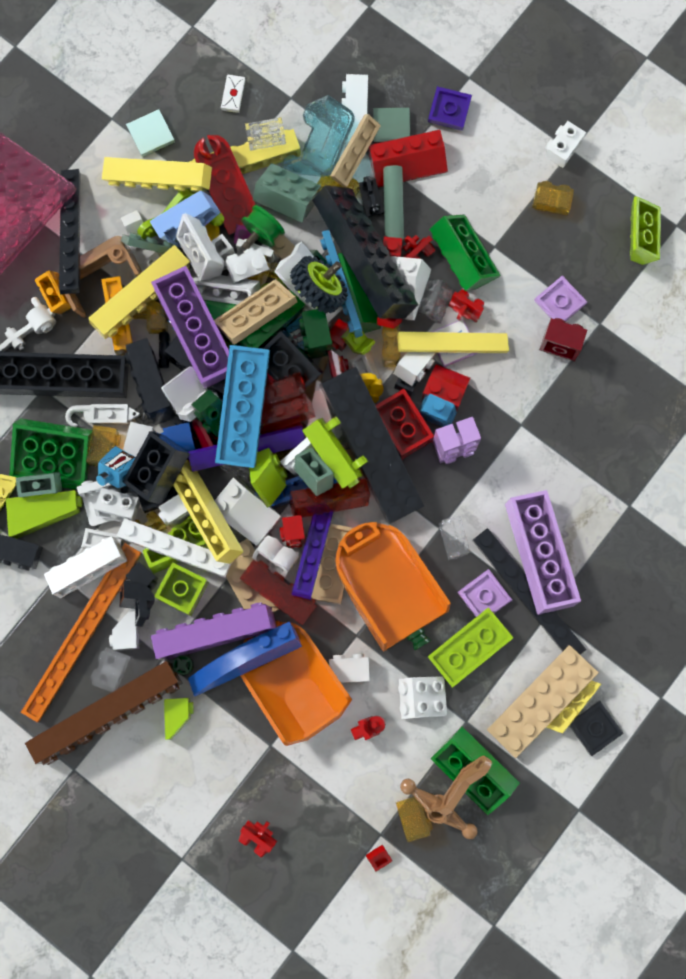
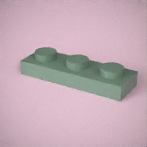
(148, 244)

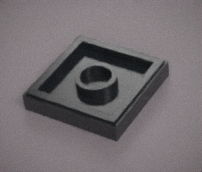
(595, 728)

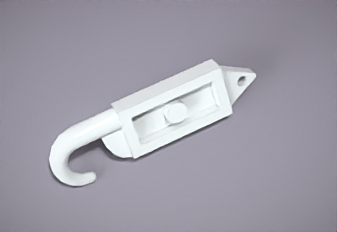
(103, 414)

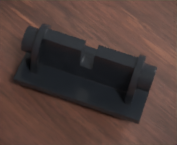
(370, 197)

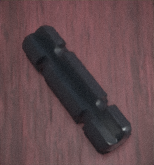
(164, 337)

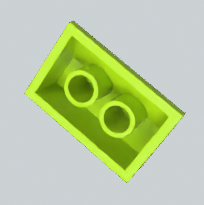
(645, 231)

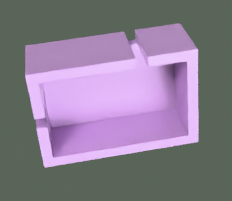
(452, 445)

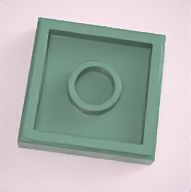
(393, 122)

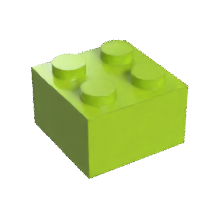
(181, 589)

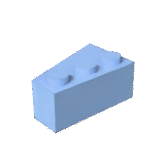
(198, 205)

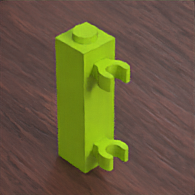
(333, 453)

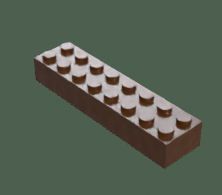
(103, 713)

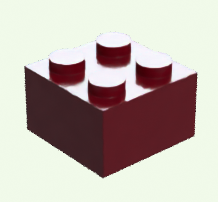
(563, 339)

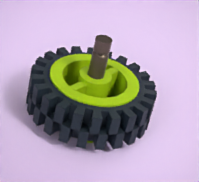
(319, 284)

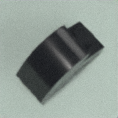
(137, 597)

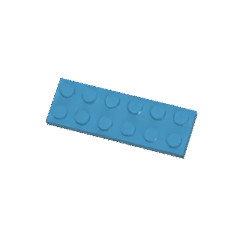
(242, 406)

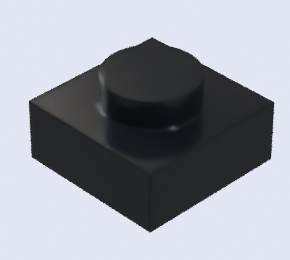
(400, 384)

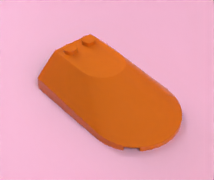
(298, 691)

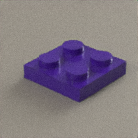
(449, 108)

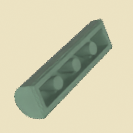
(393, 202)

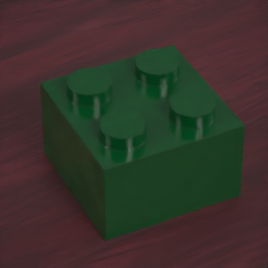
(316, 333)

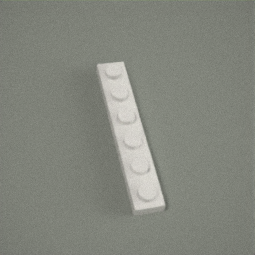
(171, 547)

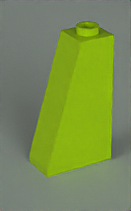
(39, 511)

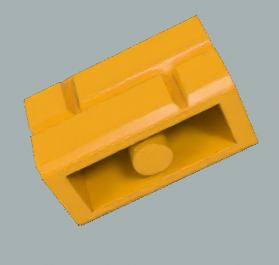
(49, 288)

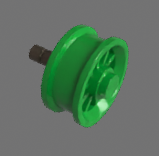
(262, 227)

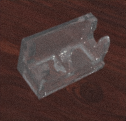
(454, 538)

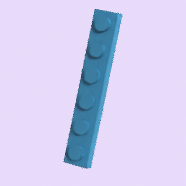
(348, 306)

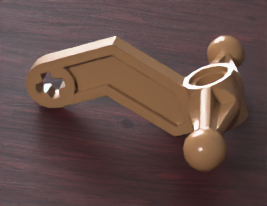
(441, 807)

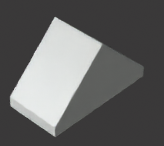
(132, 222)

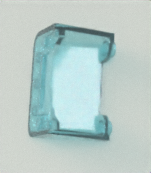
(330, 129)

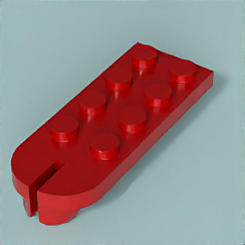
(227, 182)

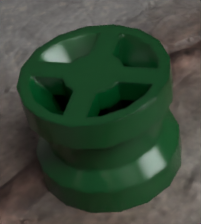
(418, 638)
(180, 664)

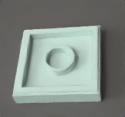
(150, 133)

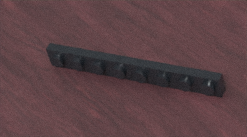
(70, 237)
(517, 581)

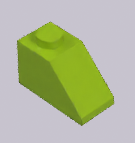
(177, 714)

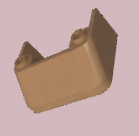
(109, 251)

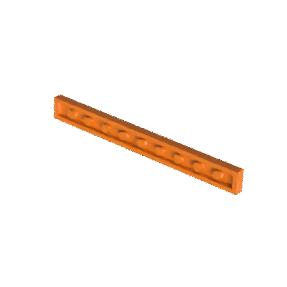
(79, 636)

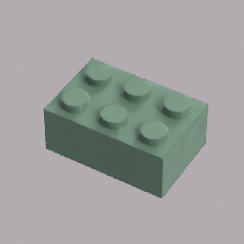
(286, 192)

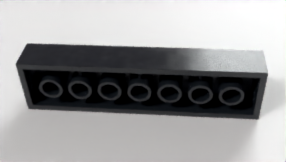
(365, 252)
(63, 375)
(369, 437)

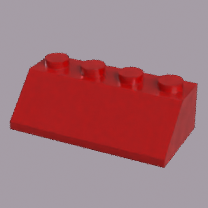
(417, 155)

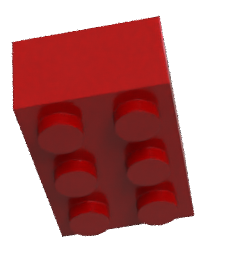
(404, 423)

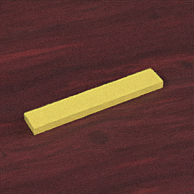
(453, 342)

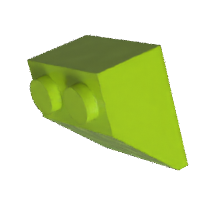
(268, 476)

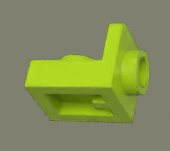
(358, 345)

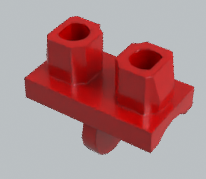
(423, 245)
(466, 307)
(369, 727)
(259, 835)

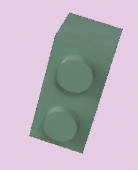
(314, 471)
(39, 484)

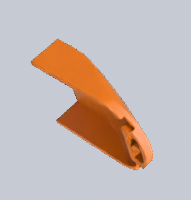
(388, 582)

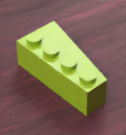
(186, 531)

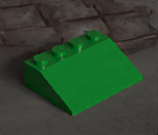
(50, 449)

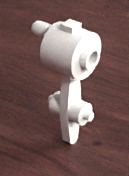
(39, 319)

